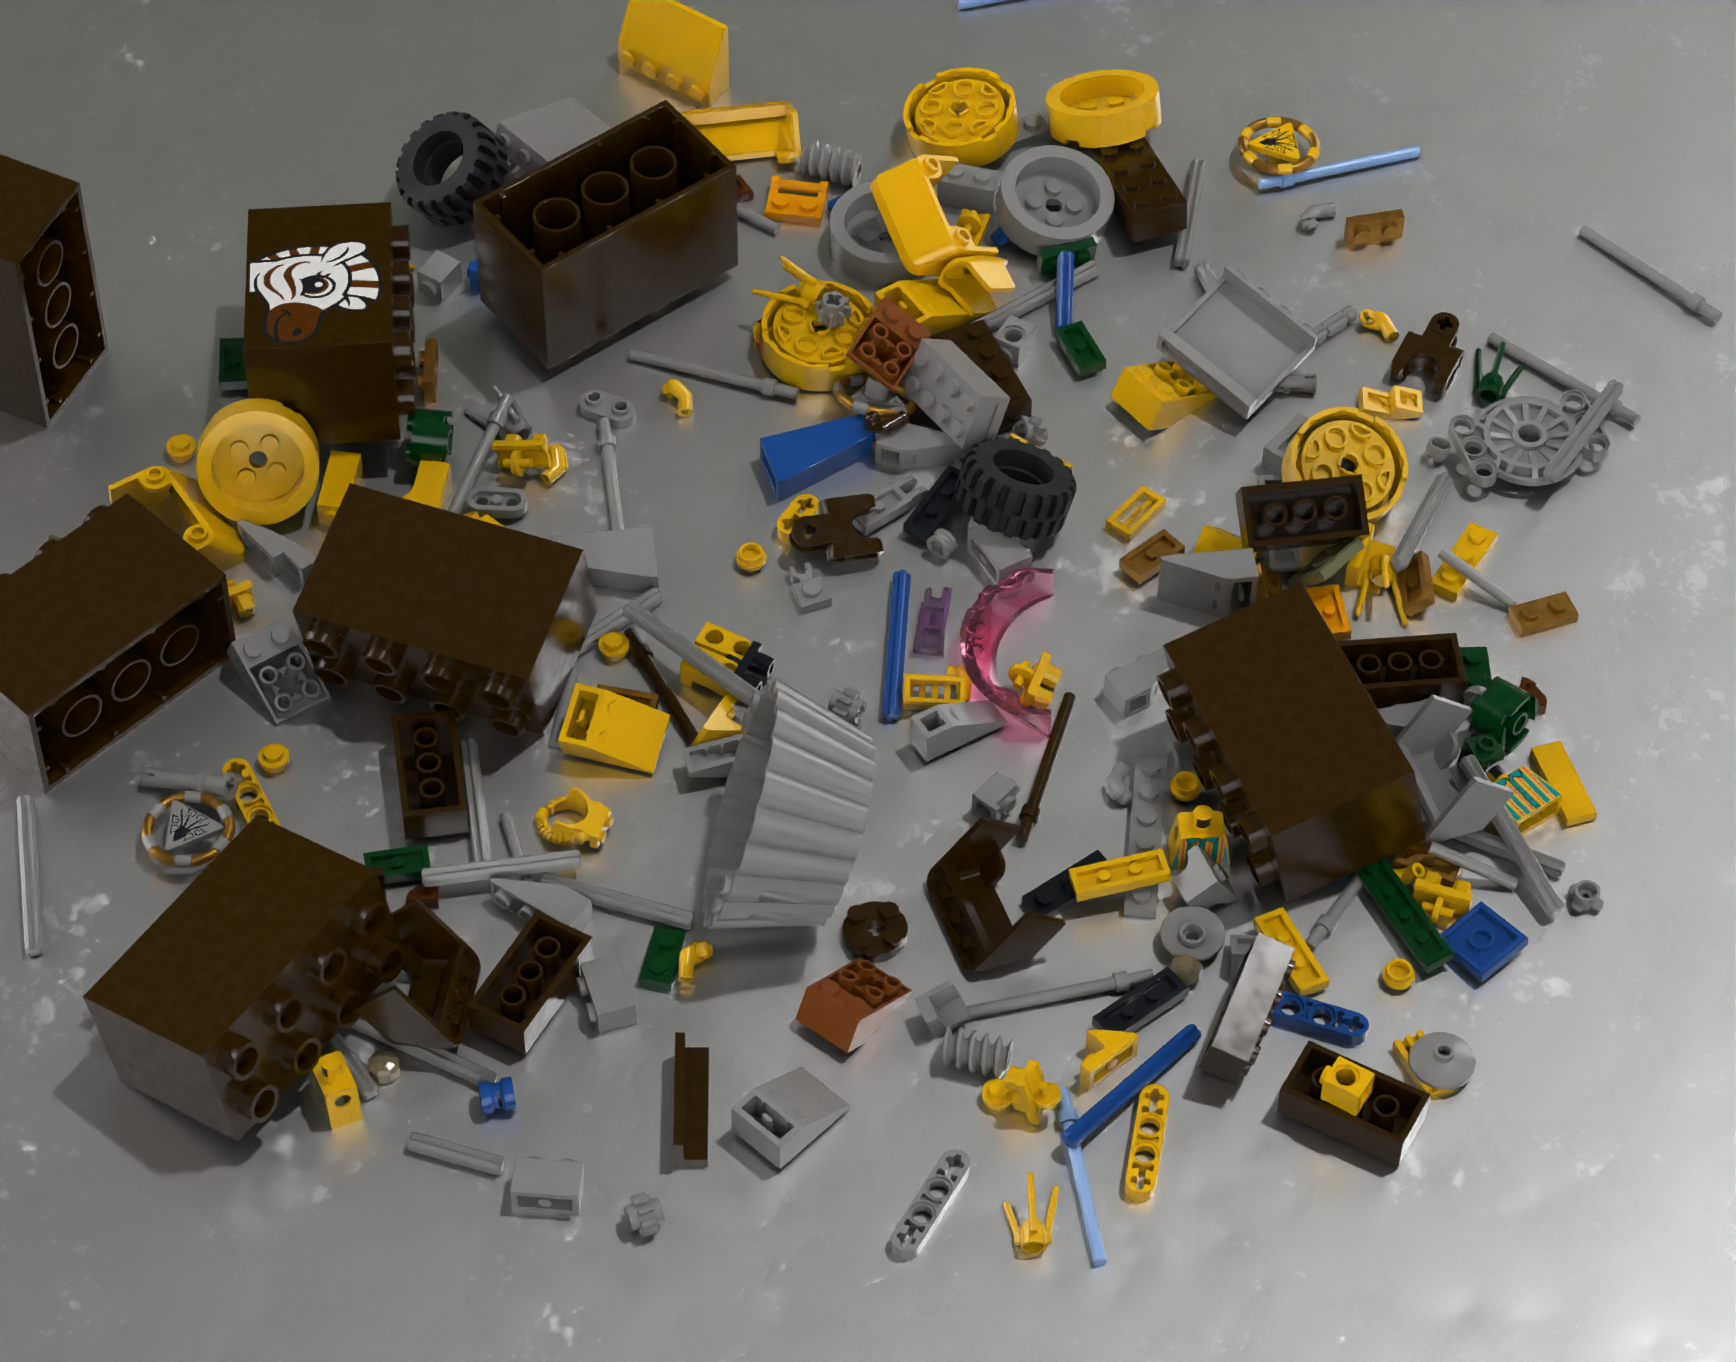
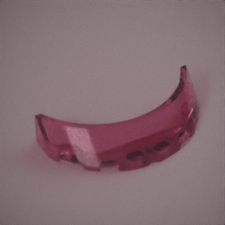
(984, 628)

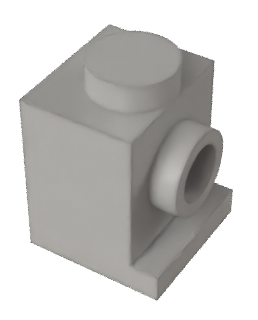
(995, 797)

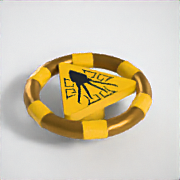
(1278, 146)

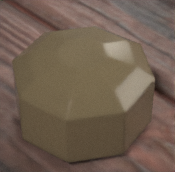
(1187, 968)
(384, 1066)

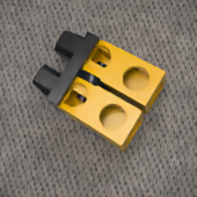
(733, 652)

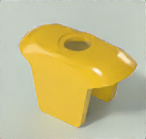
(974, 287)

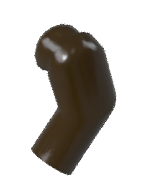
(885, 426)

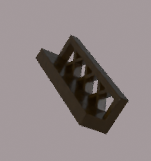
(690, 1104)

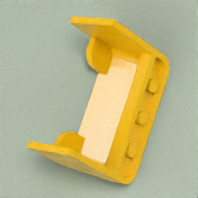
(917, 219)
(209, 529)

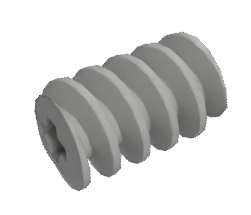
(832, 164)
(976, 1052)

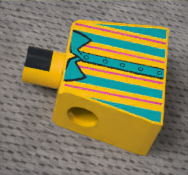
(1533, 797)
(1198, 828)
(330, 1081)

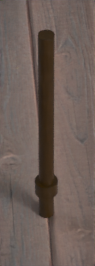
(644, 657)
(1030, 811)

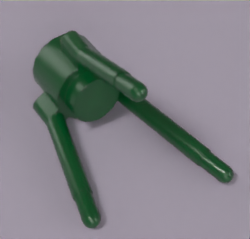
(1491, 387)

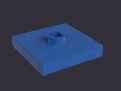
(1483, 941)

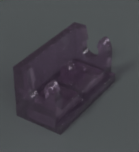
(933, 623)

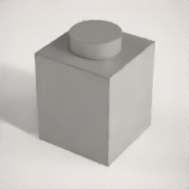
(439, 276)

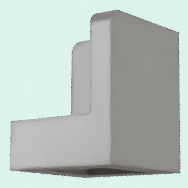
(943, 1007)

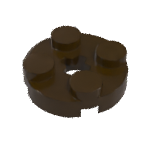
(879, 915)

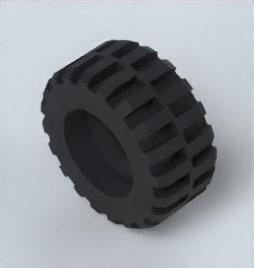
(432, 152)
(1015, 488)

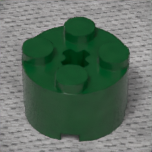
(430, 436)
(1504, 712)

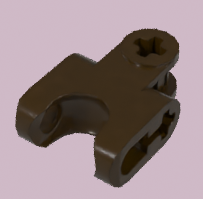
(1431, 352)
(834, 531)

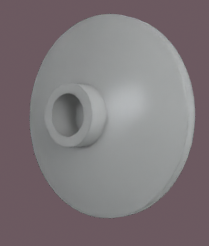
(1196, 924)
(1440, 1070)

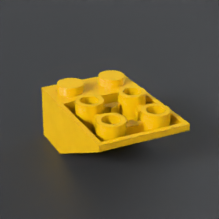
(926, 303)
(1159, 393)
(612, 729)

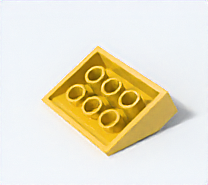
(676, 48)

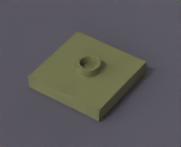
(1326, 563)

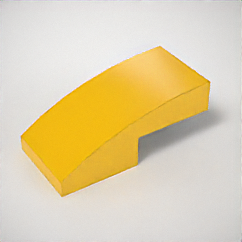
(1396, 404)

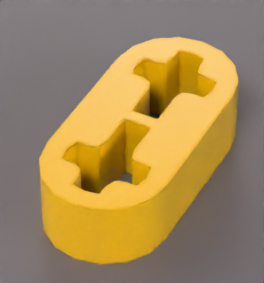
(793, 512)

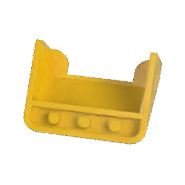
(751, 130)

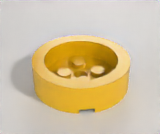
(1103, 108)
(975, 135)
(799, 353)
(1355, 436)
(251, 490)

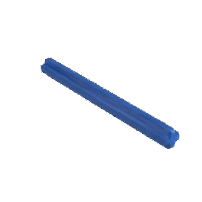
(896, 645)
(1130, 1086)

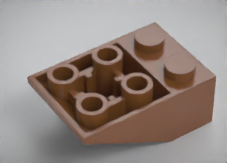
(886, 343)
(851, 1003)

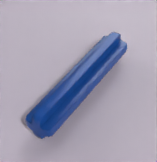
(1064, 289)

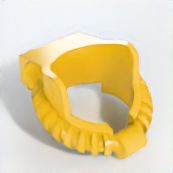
(592, 828)

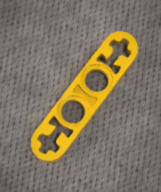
(260, 804)
(1147, 1142)

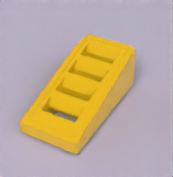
(923, 680)

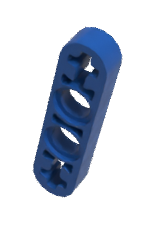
(1309, 1008)

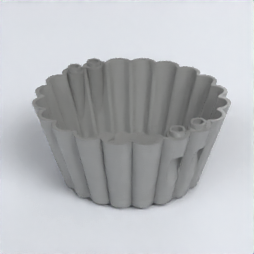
(788, 815)

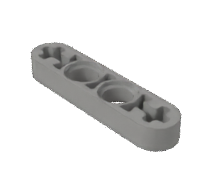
(934, 1206)

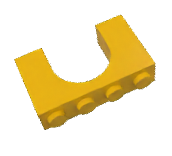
(430, 486)

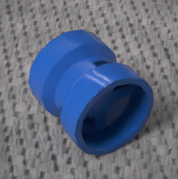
(489, 1097)

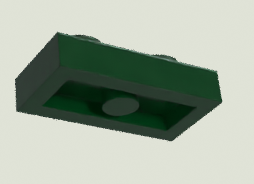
(1083, 251)
(1080, 348)
(232, 364)
(1476, 666)
(400, 863)
(662, 958)

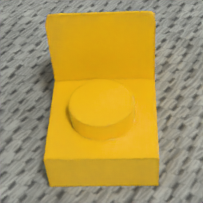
(720, 722)
(1107, 1054)

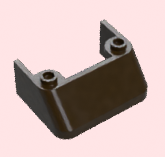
(971, 908)
(442, 984)

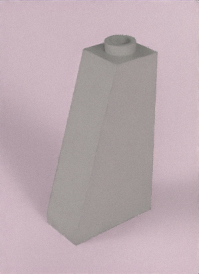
(617, 557)

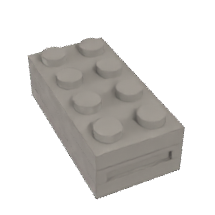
(955, 393)

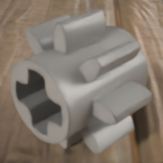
(833, 309)
(1031, 430)
(847, 704)
(644, 1213)

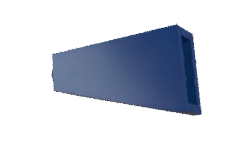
(813, 453)

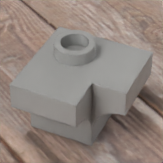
(1204, 881)

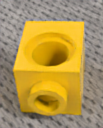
(1350, 1097)

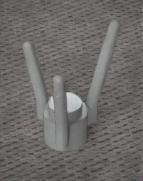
(515, 421)

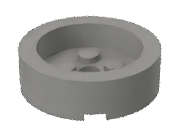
(1054, 178)
(856, 242)

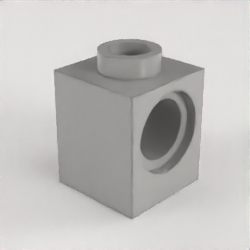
(1016, 339)

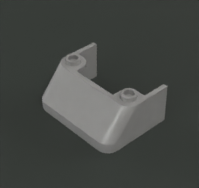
(1430, 749)

